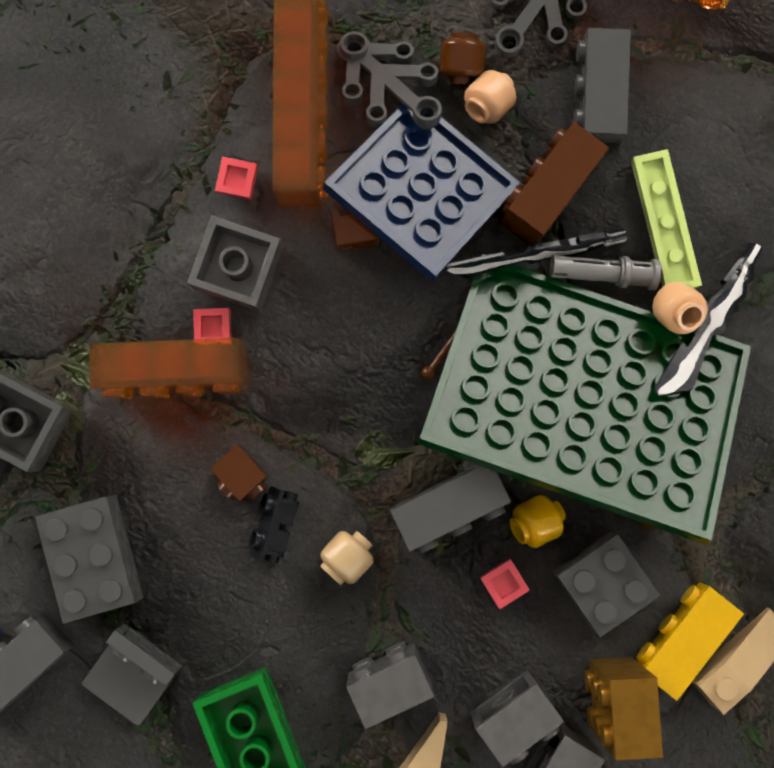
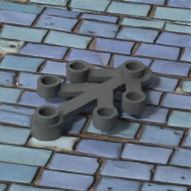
(516, 31)
(387, 77)

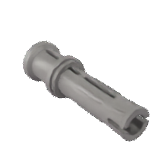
(621, 272)

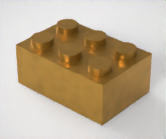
(624, 708)

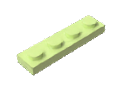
(665, 218)

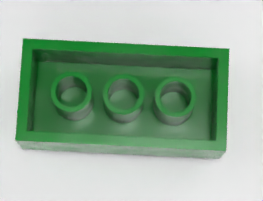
(247, 724)

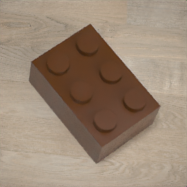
(552, 183)

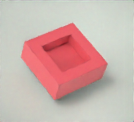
(236, 178)
(212, 323)
(504, 583)

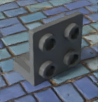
(131, 674)

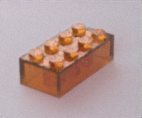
(169, 365)

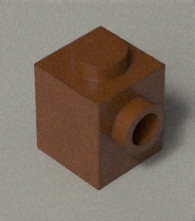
(240, 475)

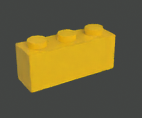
(689, 638)

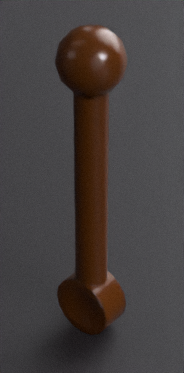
(429, 371)

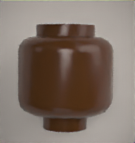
(462, 57)

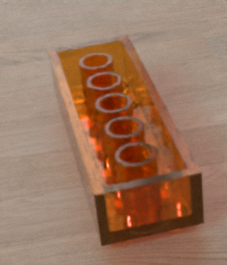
(299, 102)

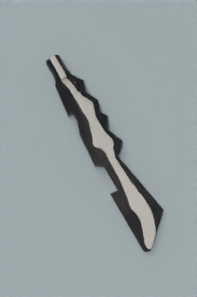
(537, 253)
(687, 360)

